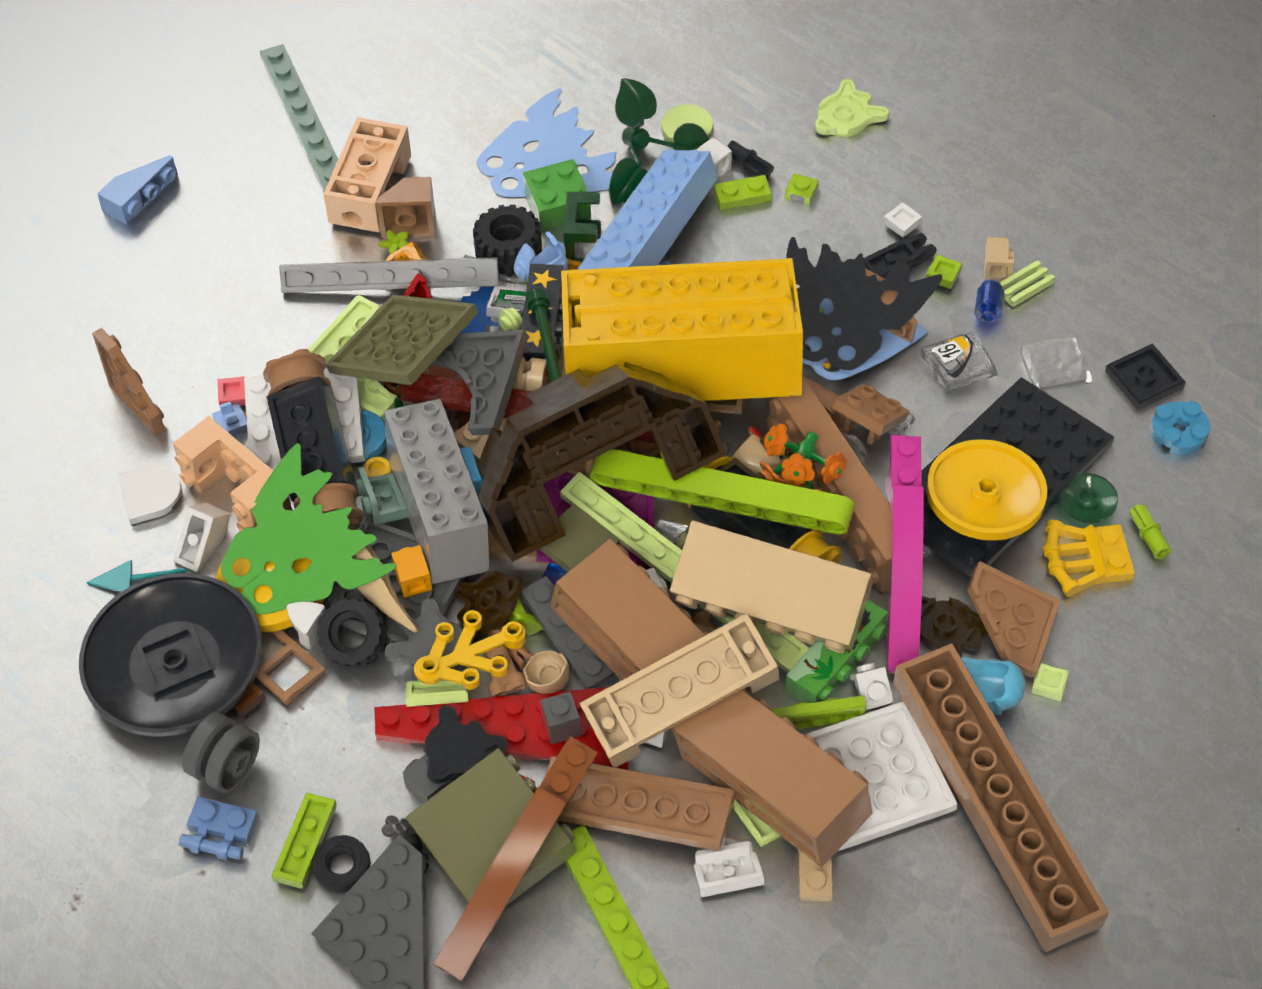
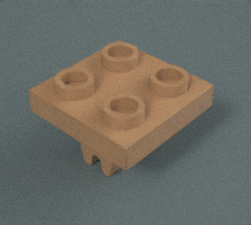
(870, 410)

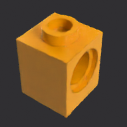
(411, 571)

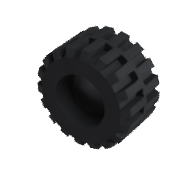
(502, 225)

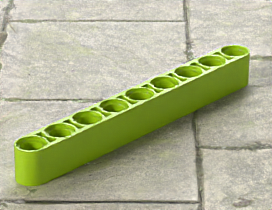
(725, 492)

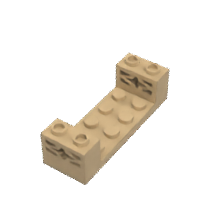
(679, 688)

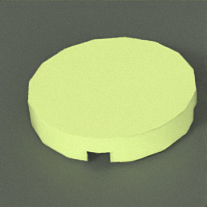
(685, 114)

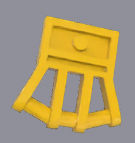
(1105, 552)

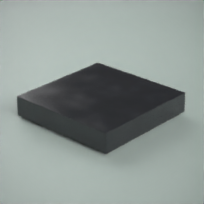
(1145, 376)

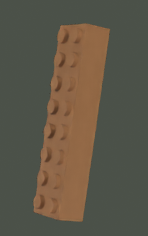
(870, 522)

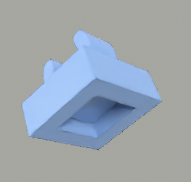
(231, 418)

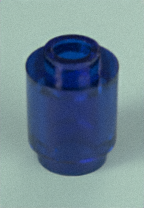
(989, 301)

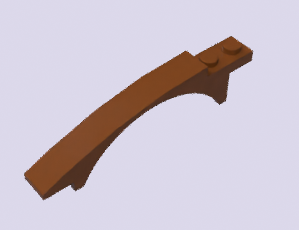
(515, 858)

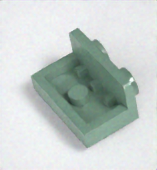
(381, 497)

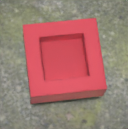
(231, 391)

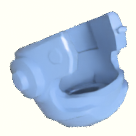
(552, 254)

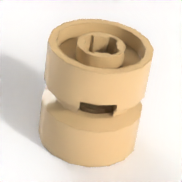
(531, 374)

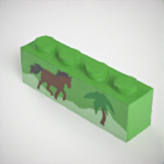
(820, 669)

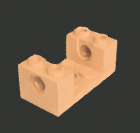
(364, 171)
(209, 454)

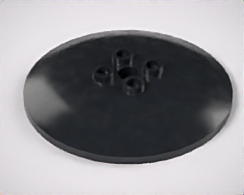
(161, 618)

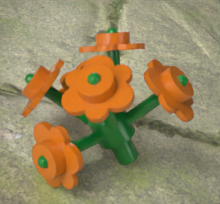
(797, 468)

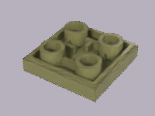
(581, 538)

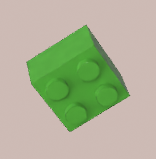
(547, 192)

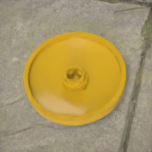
(986, 489)

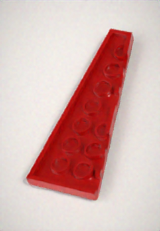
(512, 717)

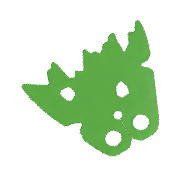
(297, 534)

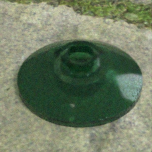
(1090, 489)

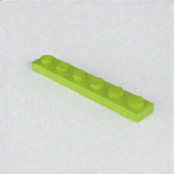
(613, 915)

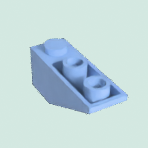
(134, 189)

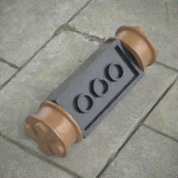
(307, 415)

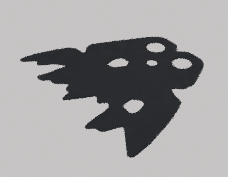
(855, 303)

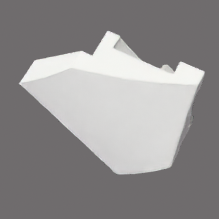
(727, 869)

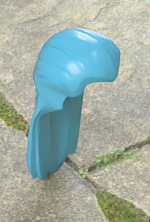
(998, 681)

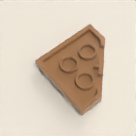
(127, 381)
(1013, 615)

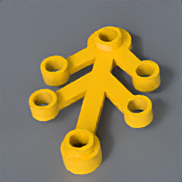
(467, 654)

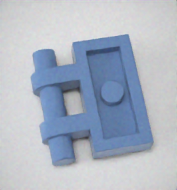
(219, 820)

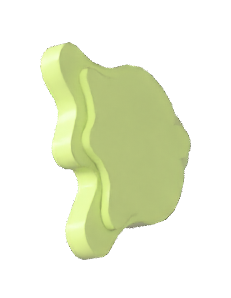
(848, 112)

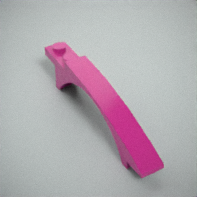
(906, 510)

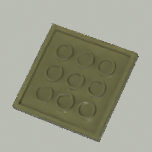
(402, 339)

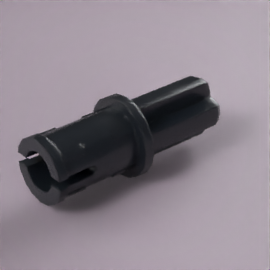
(749, 159)

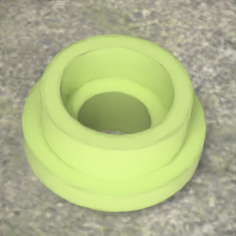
(510, 319)

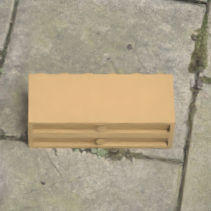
(772, 586)

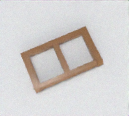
(296, 689)

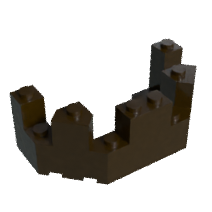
(573, 424)

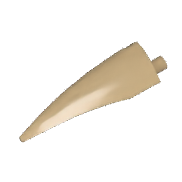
(383, 595)

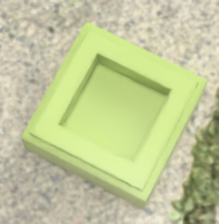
(1050, 682)

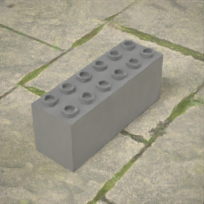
(437, 491)

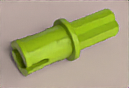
(1150, 531)

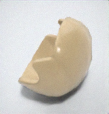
(547, 672)

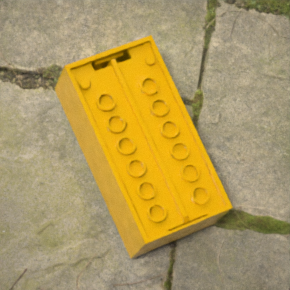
(700, 325)

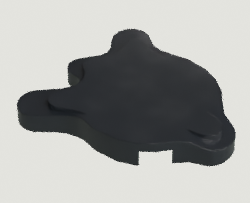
(457, 747)

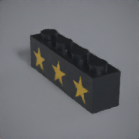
(550, 279)

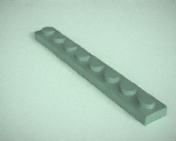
(300, 112)

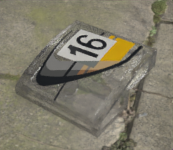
(959, 361)

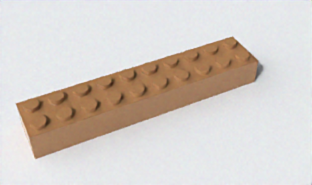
(1000, 798)

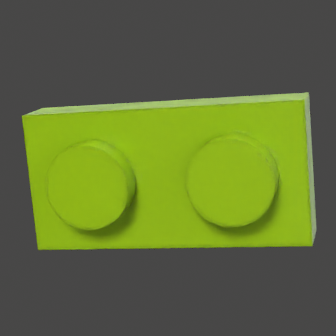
(742, 192)

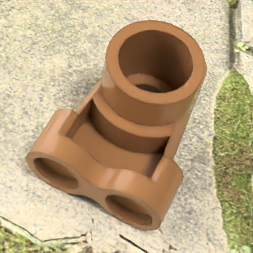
(511, 682)

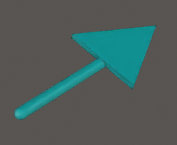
(120, 577)

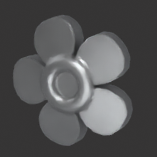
(394, 827)

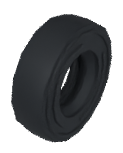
(340, 845)

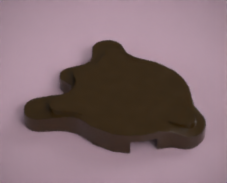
(493, 597)
(950, 623)

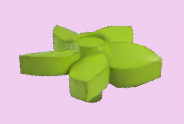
(394, 242)

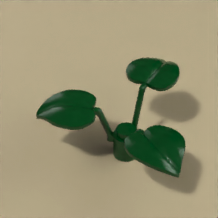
(632, 106)

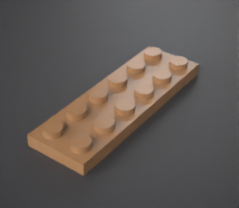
(651, 806)

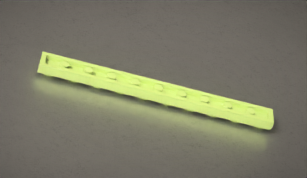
(660, 554)

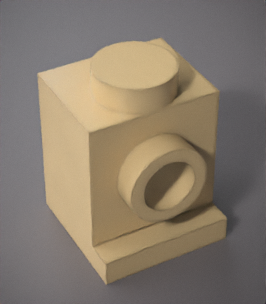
(998, 259)

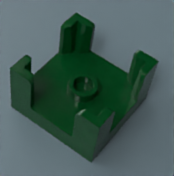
(577, 229)

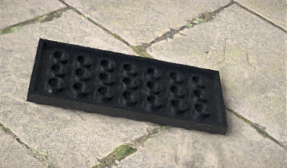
(1041, 428)

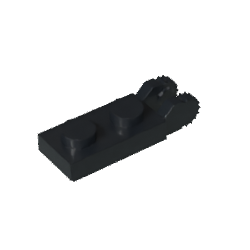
(907, 249)

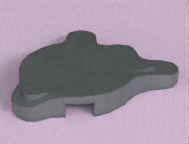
(421, 642)

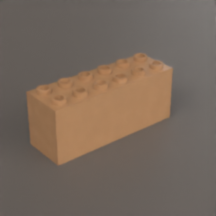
(621, 612)
(777, 773)

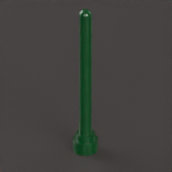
(538, 303)

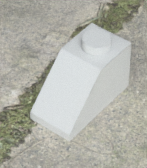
(200, 535)

